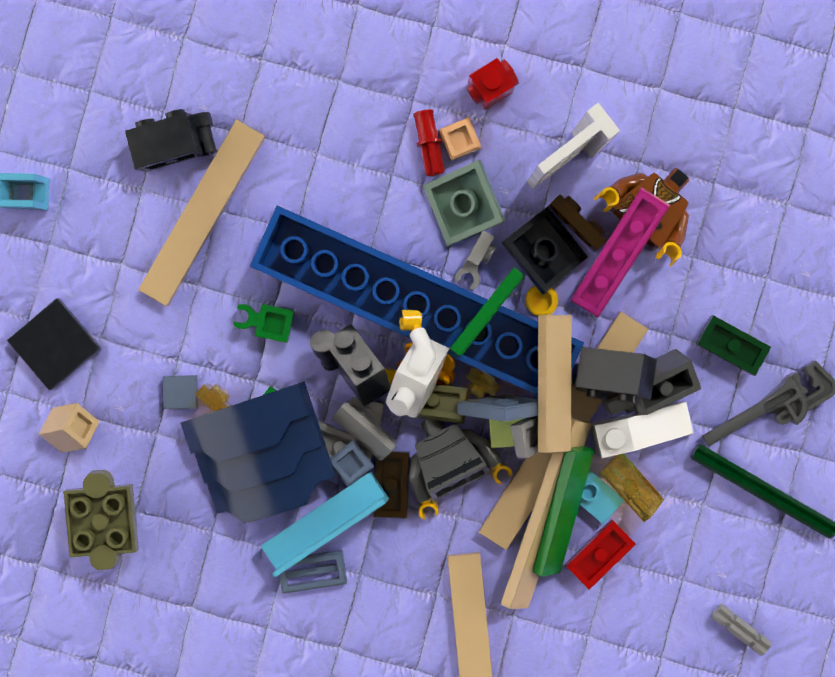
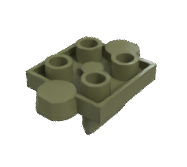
(101, 520)

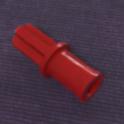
(429, 142)

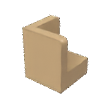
(69, 427)

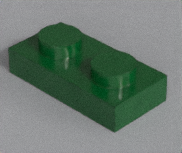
(733, 345)

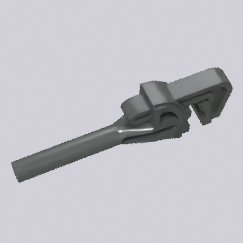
(785, 400)

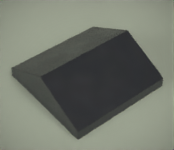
(544, 250)

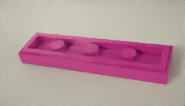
(620, 252)

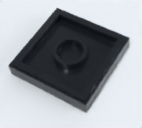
(54, 344)

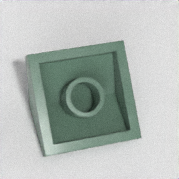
(464, 203)

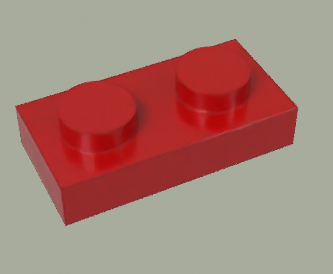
(600, 554)

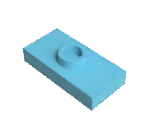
(599, 498)

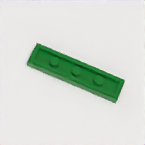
(563, 511)

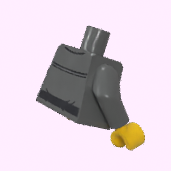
(449, 462)

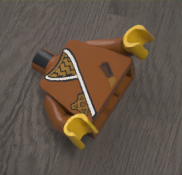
(673, 225)

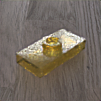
(632, 486)

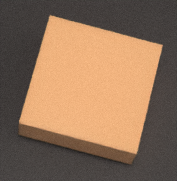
(460, 139)

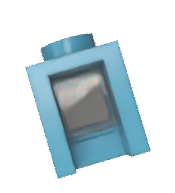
(24, 191)

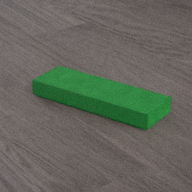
(487, 311)

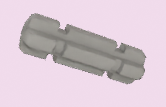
(741, 629)

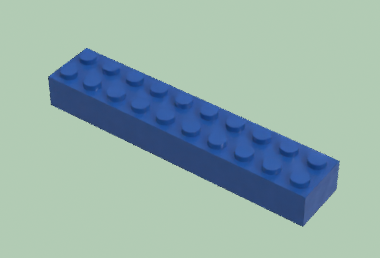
(383, 286)

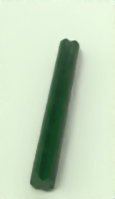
(764, 491)

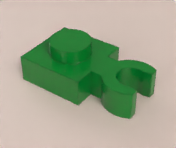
(270, 323)

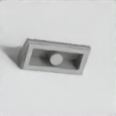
(364, 430)

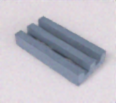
(319, 557)

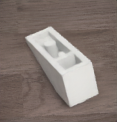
(638, 431)

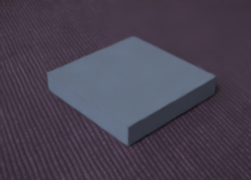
(499, 407)

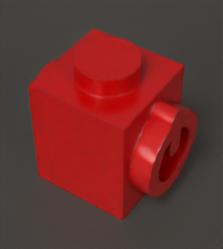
(492, 83)

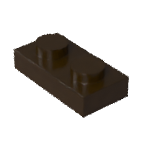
(587, 231)
(394, 479)

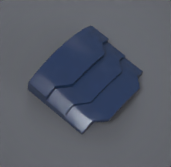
(261, 453)

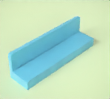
(324, 523)

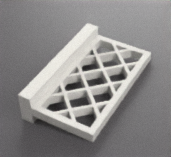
(590, 134)

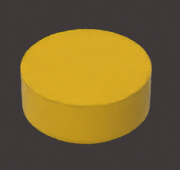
(541, 304)

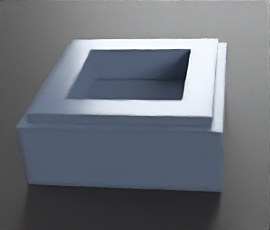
(180, 392)
(351, 463)

